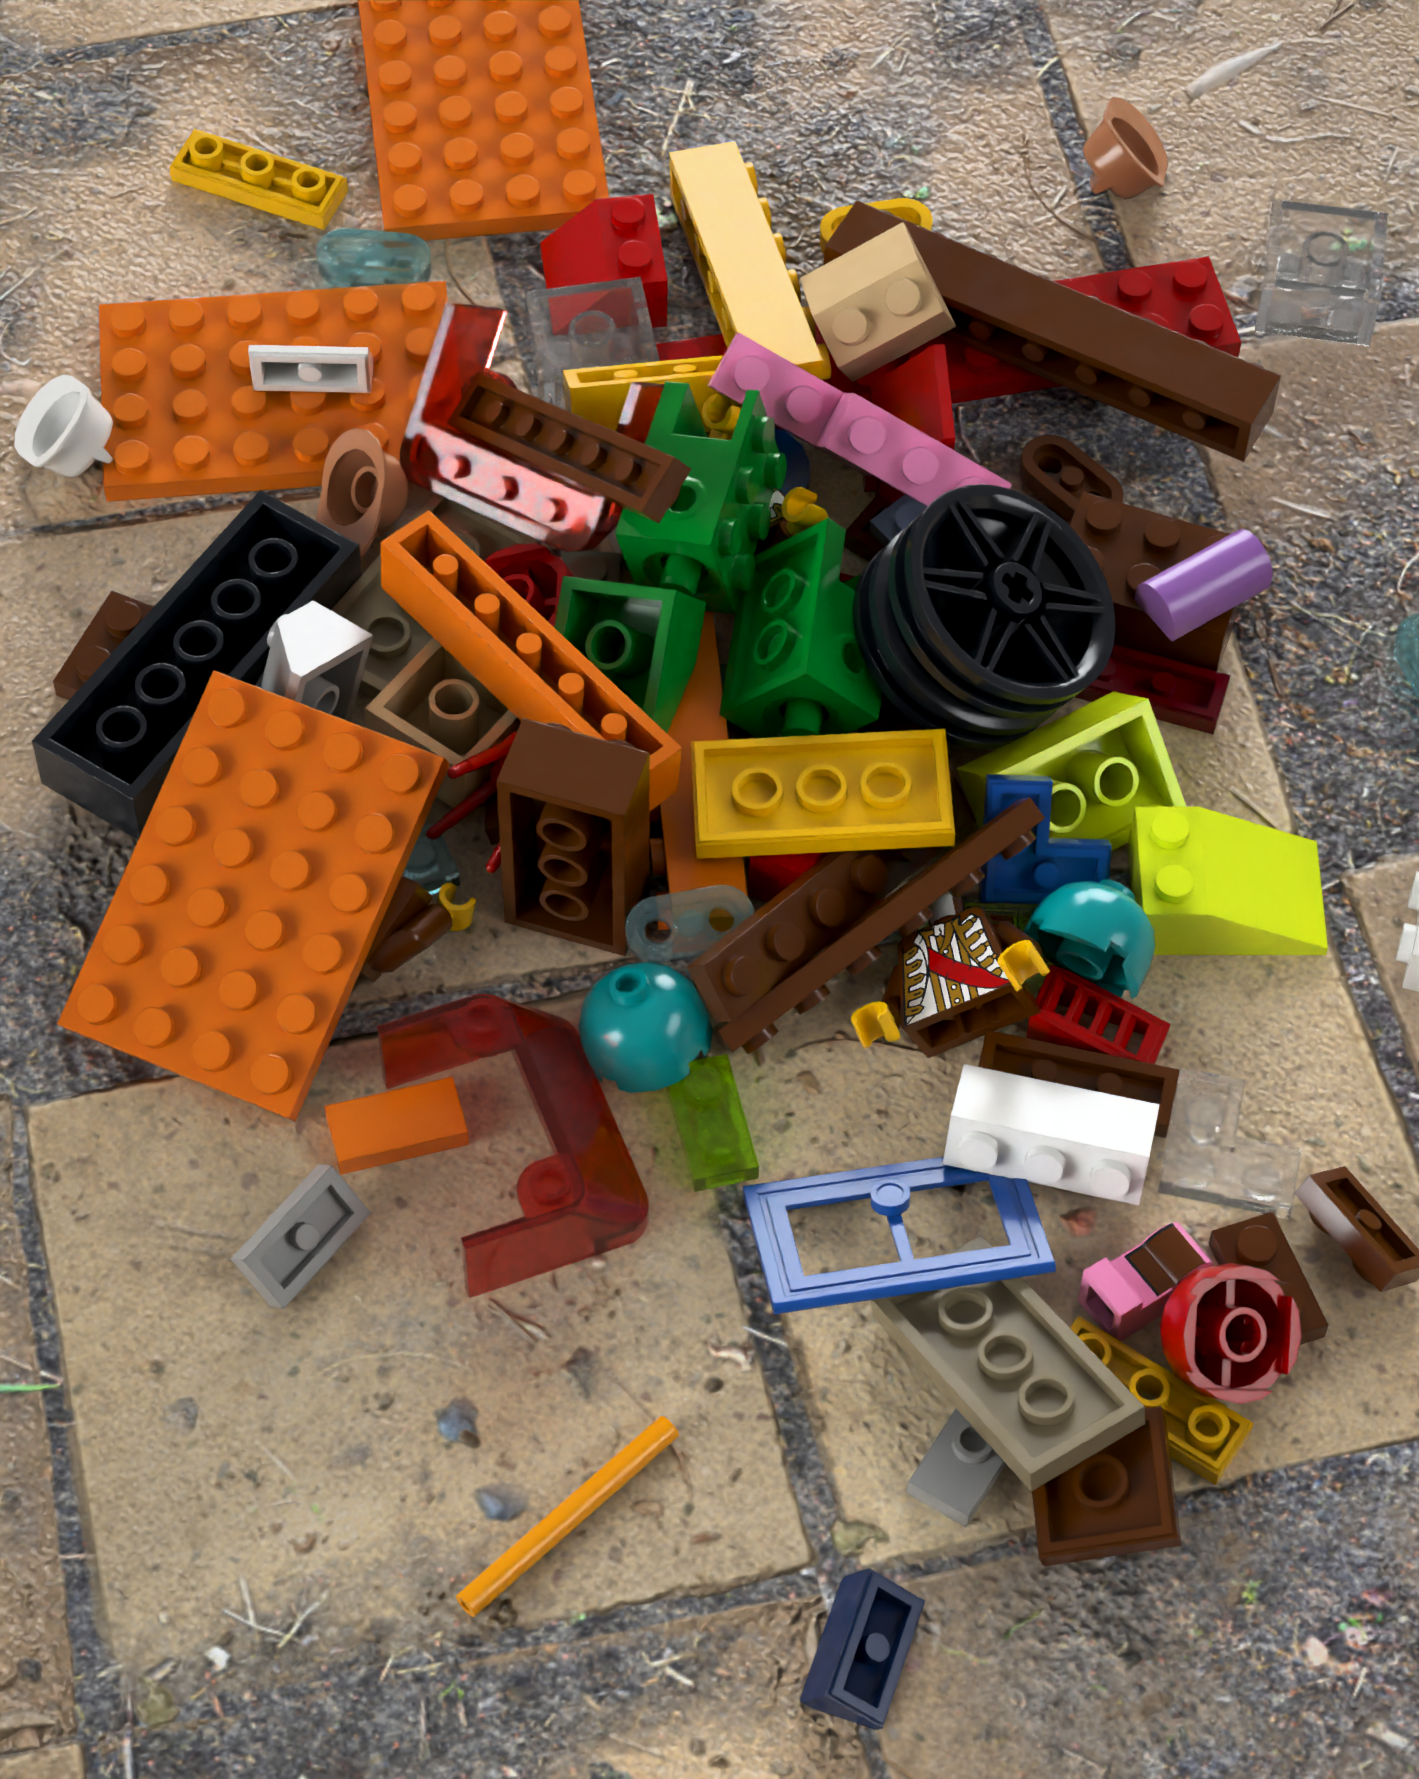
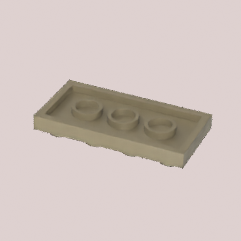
(395, 633)
(1013, 1372)

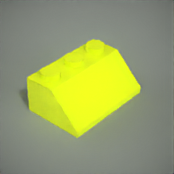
(1100, 768)

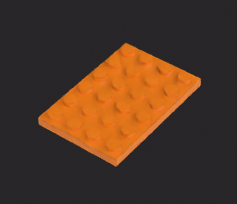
(480, 115)
(187, 398)
(254, 895)

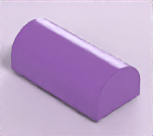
(1206, 584)

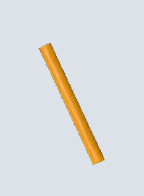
(566, 1516)

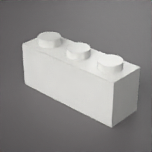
(1051, 1134)

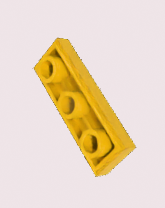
(259, 179)
(1199, 1428)

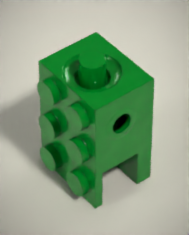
(721, 509)
(796, 645)

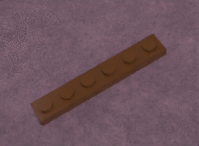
(570, 447)
(901, 911)
(805, 919)

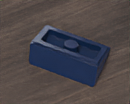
(862, 1649)

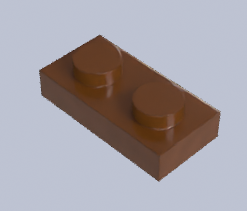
(104, 634)
(1361, 1228)
(1263, 1245)

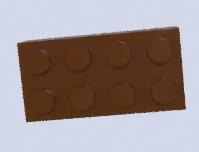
(573, 834)

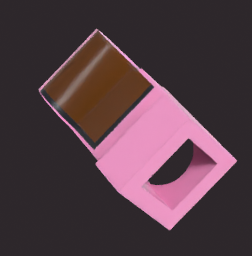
(1140, 1280)

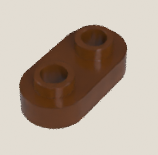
(1073, 475)

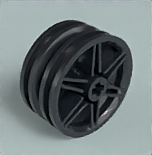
(980, 588)

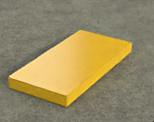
(822, 793)

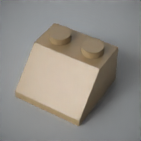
(876, 303)

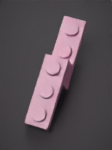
(846, 425)

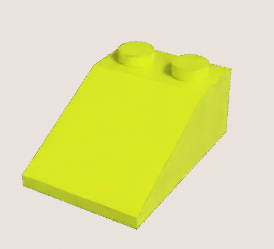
(1225, 884)

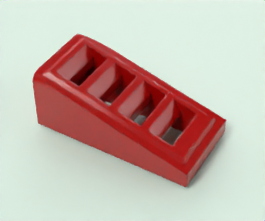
(1086, 997)

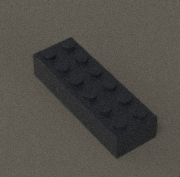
(129, 718)

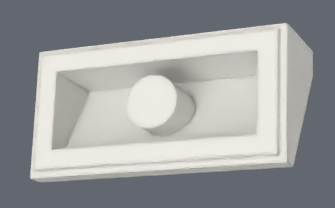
(311, 368)

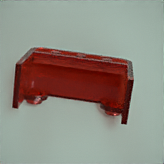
(488, 479)
(571, 1202)

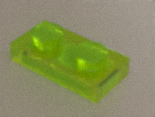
(713, 1125)

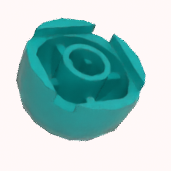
(1096, 934)
(643, 1026)

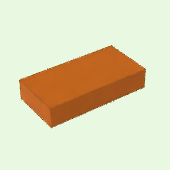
(396, 1125)

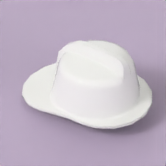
(64, 428)

